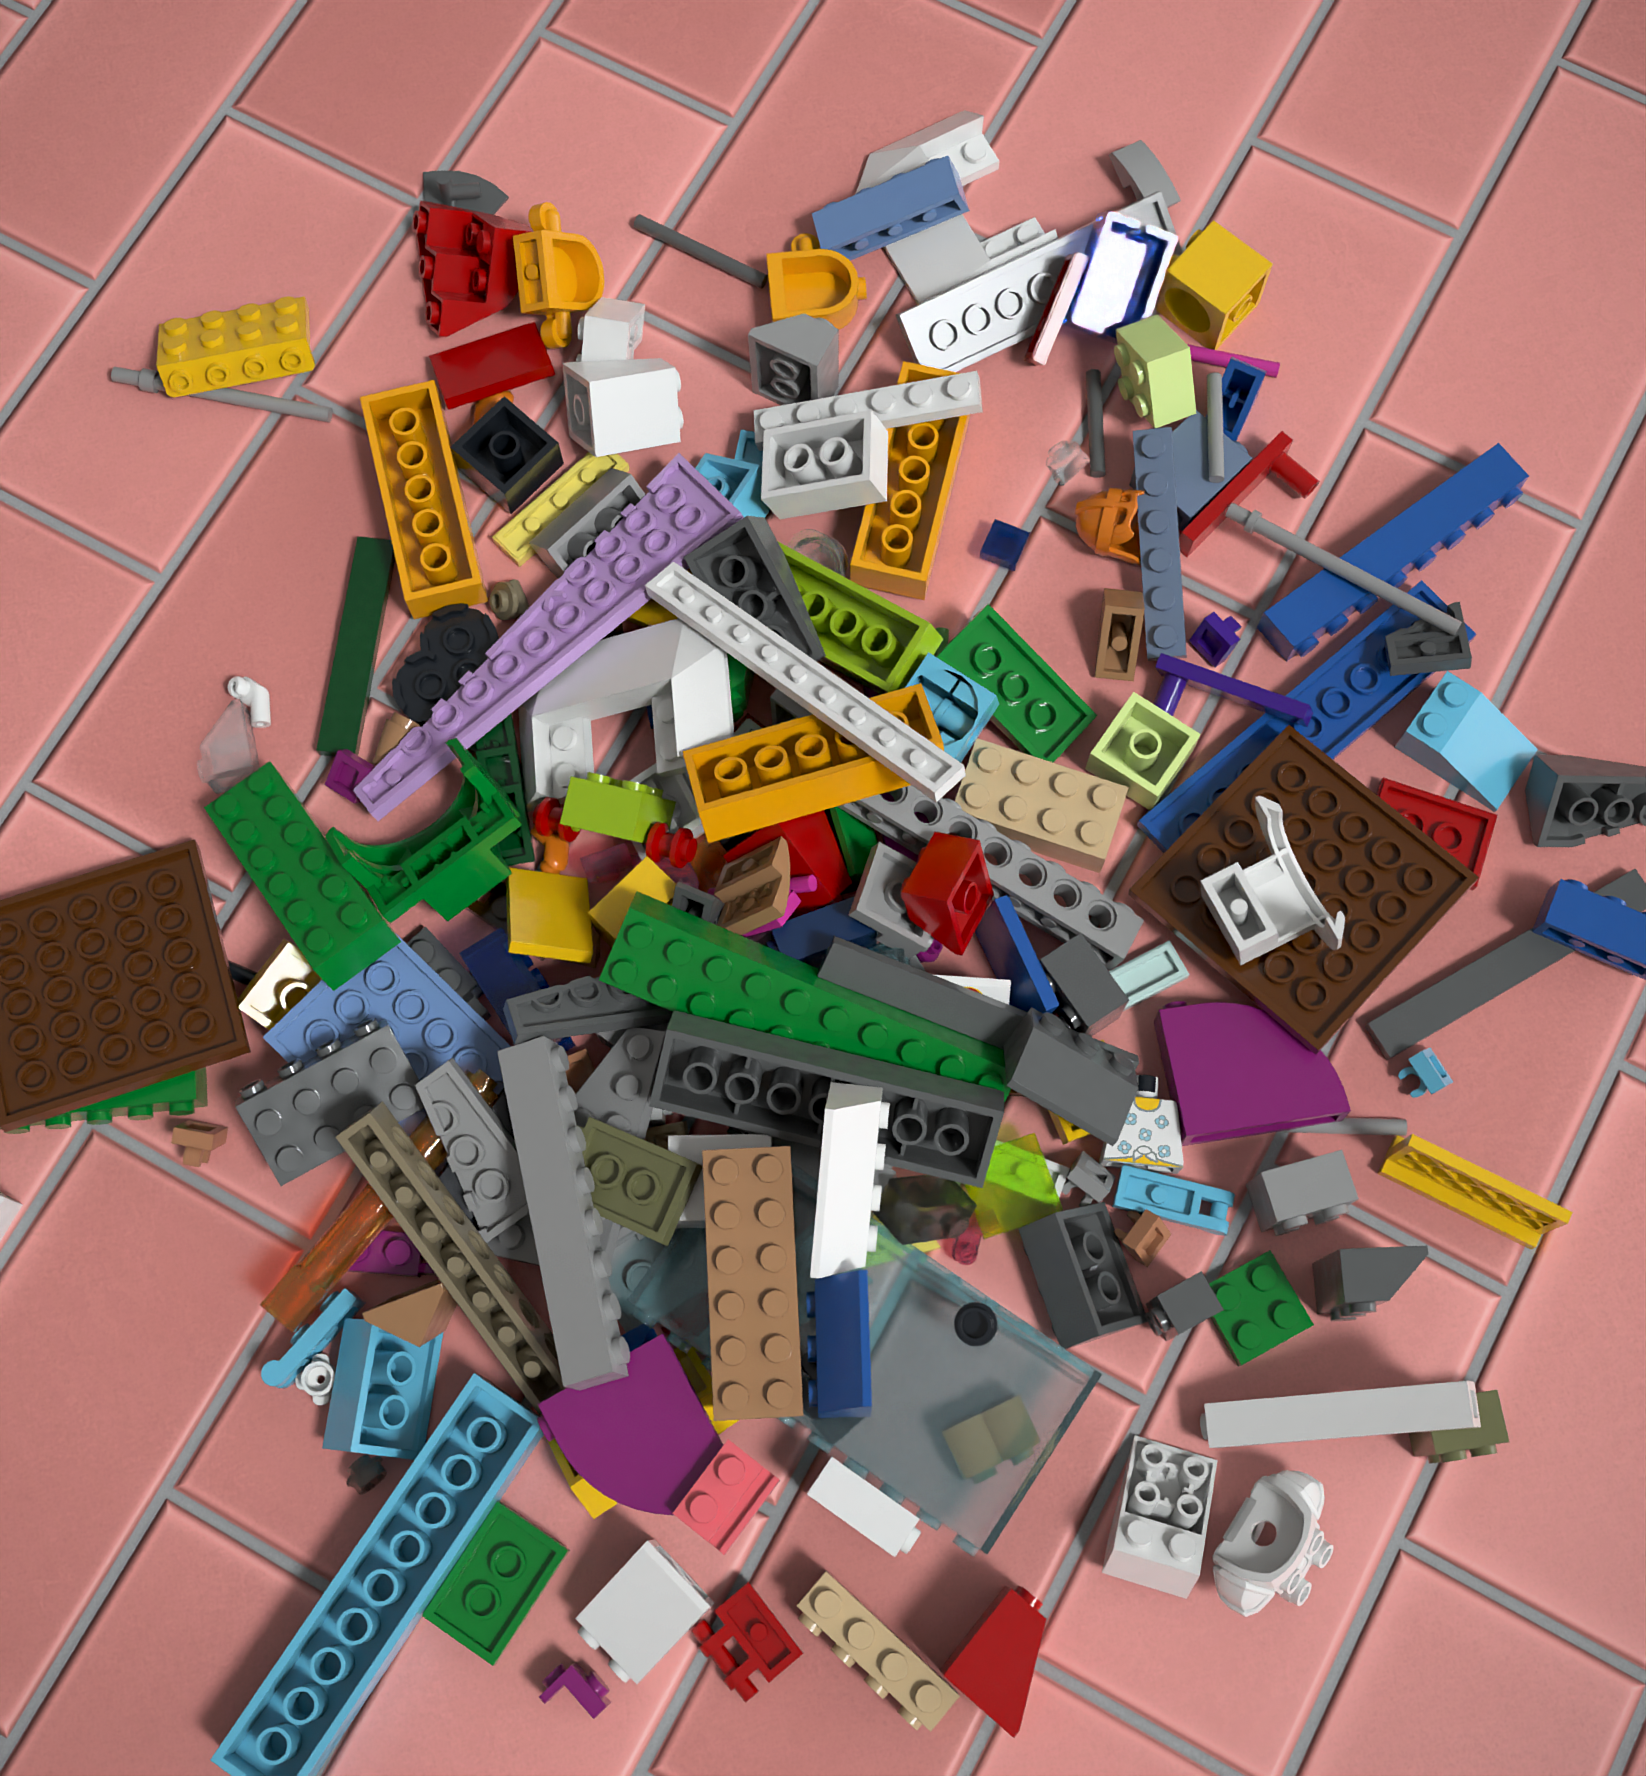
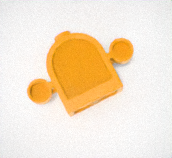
(556, 274)
(813, 283)

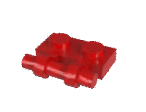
(759, 1635)

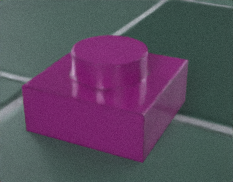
(347, 773)

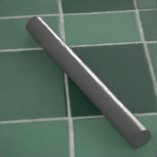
(700, 251)

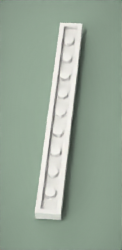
(807, 682)

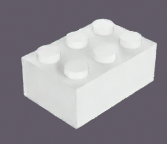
(825, 465)

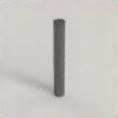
(1095, 423)

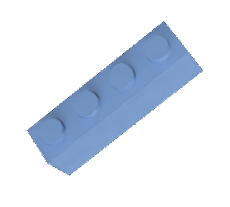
(892, 210)

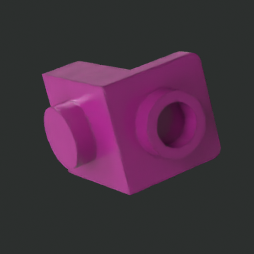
(587, 1689)

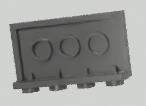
(313, 1101)

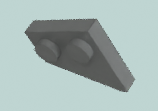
(1428, 648)

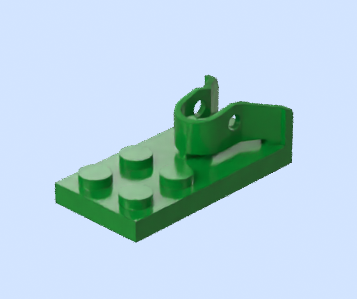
(1033, 700)

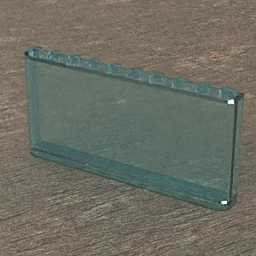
(948, 1420)

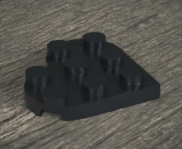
(450, 648)

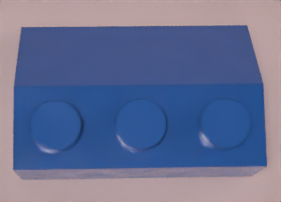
(840, 1346)

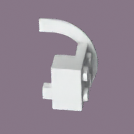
(1269, 899)

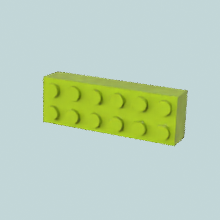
(861, 630)

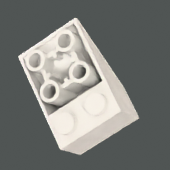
(1161, 1518)

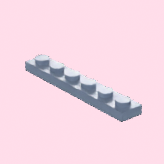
(1159, 543)

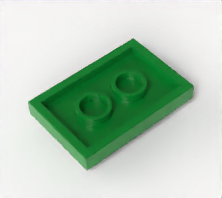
(495, 1583)

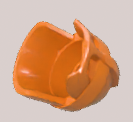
(1110, 524)

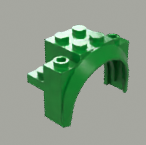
(447, 861)

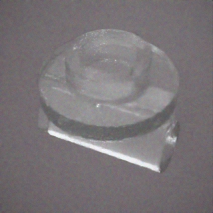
(1066, 461)

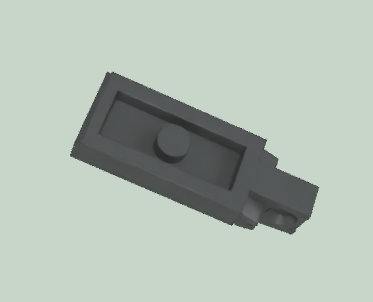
(449, 969)

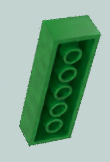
(301, 876)

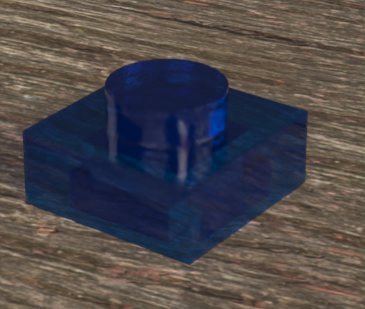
(1004, 545)

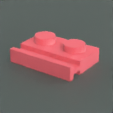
(726, 1497)

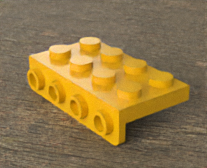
(235, 347)

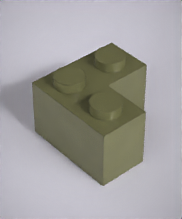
(1451, 1444)

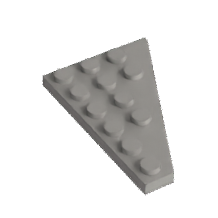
(615, 1095)

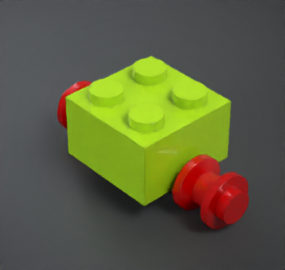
(620, 811)

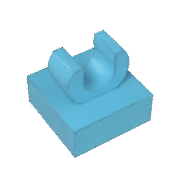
(1430, 1072)

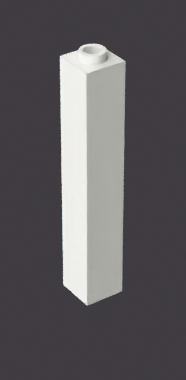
(1341, 1414)

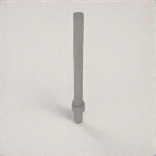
(150, 381)

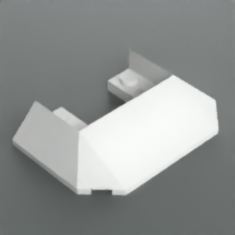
(950, 250)
(654, 666)

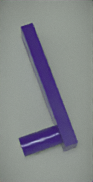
(1182, 673)

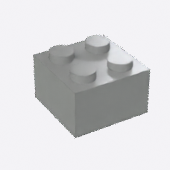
(1302, 1191)

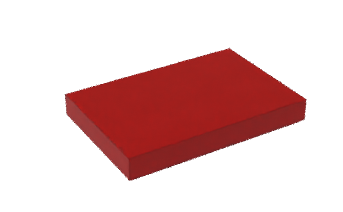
(492, 365)
(1451, 824)

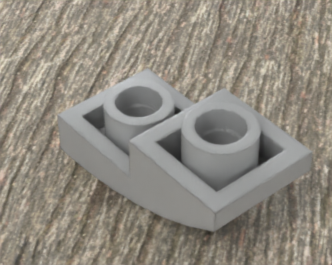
(1143, 172)

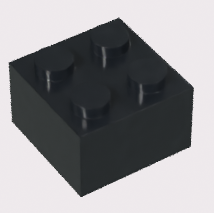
(507, 455)

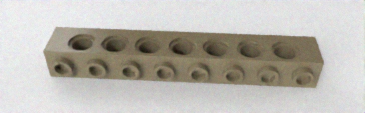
(455, 1251)

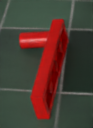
(1270, 459)

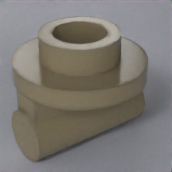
(508, 600)

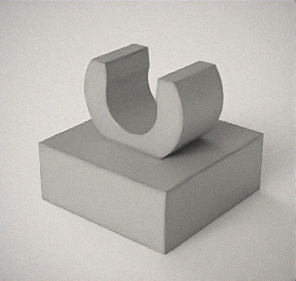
(1090, 1177)

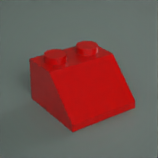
(948, 890)

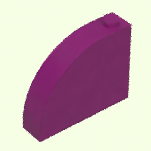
(1242, 1073)
(638, 1435)

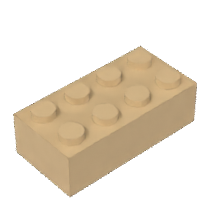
(1042, 804)

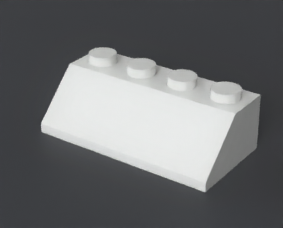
(847, 1178)

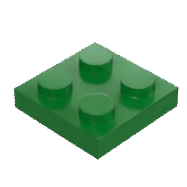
(1257, 1308)

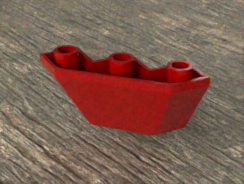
(464, 264)

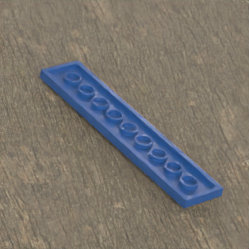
(1346, 700)

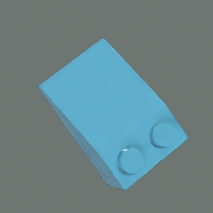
(1467, 742)

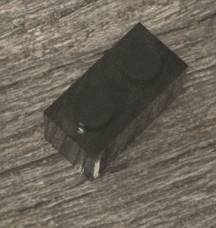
(924, 1209)

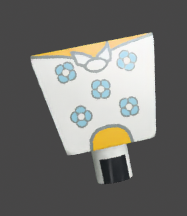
(1149, 1134)

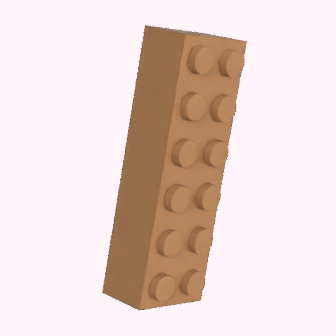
(752, 1283)

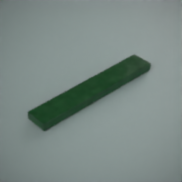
(357, 647)

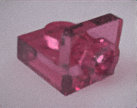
(608, 863)

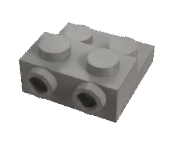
(880, 901)

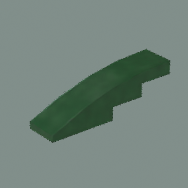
(500, 758)

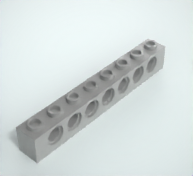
(1032, 903)

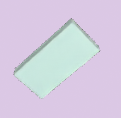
(1150, 973)

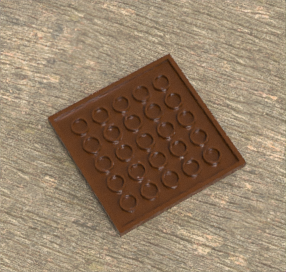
(1356, 860)
(112, 985)

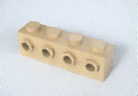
(882, 1654)

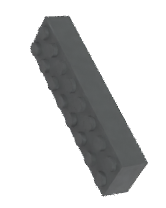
(784, 1085)

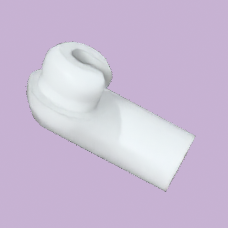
(253, 696)

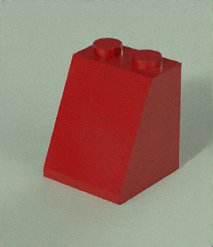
(811, 852)
(999, 1657)

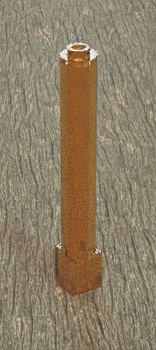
(351, 1233)

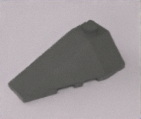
(754, 575)
(1582, 798)

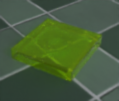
(1015, 1188)

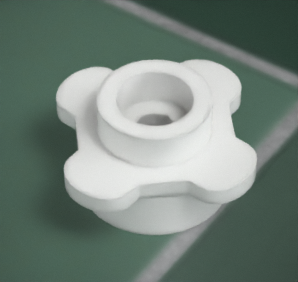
(308, 1379)

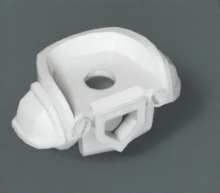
(1251, 1573)

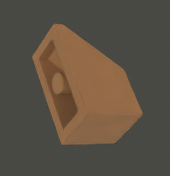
(1119, 634)

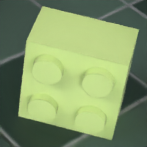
(1155, 371)
(1142, 750)

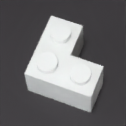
(611, 330)

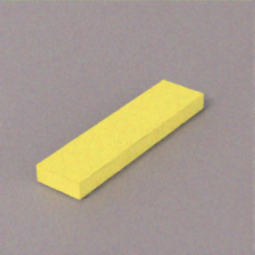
(516, 534)

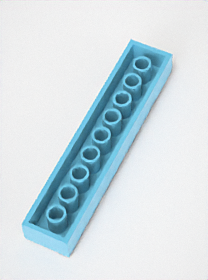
(383, 1587)

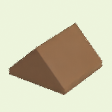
(415, 1314)

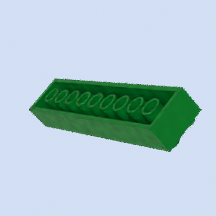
(736, 981)

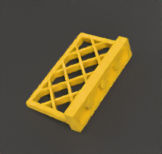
(1471, 1190)

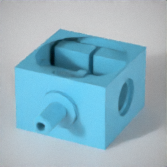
(956, 702)

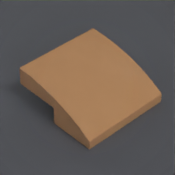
(755, 888)

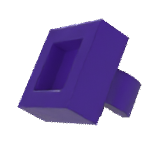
(1216, 638)

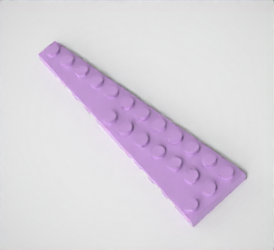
(559, 626)

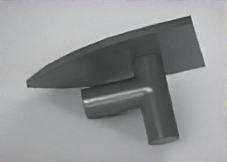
(463, 191)

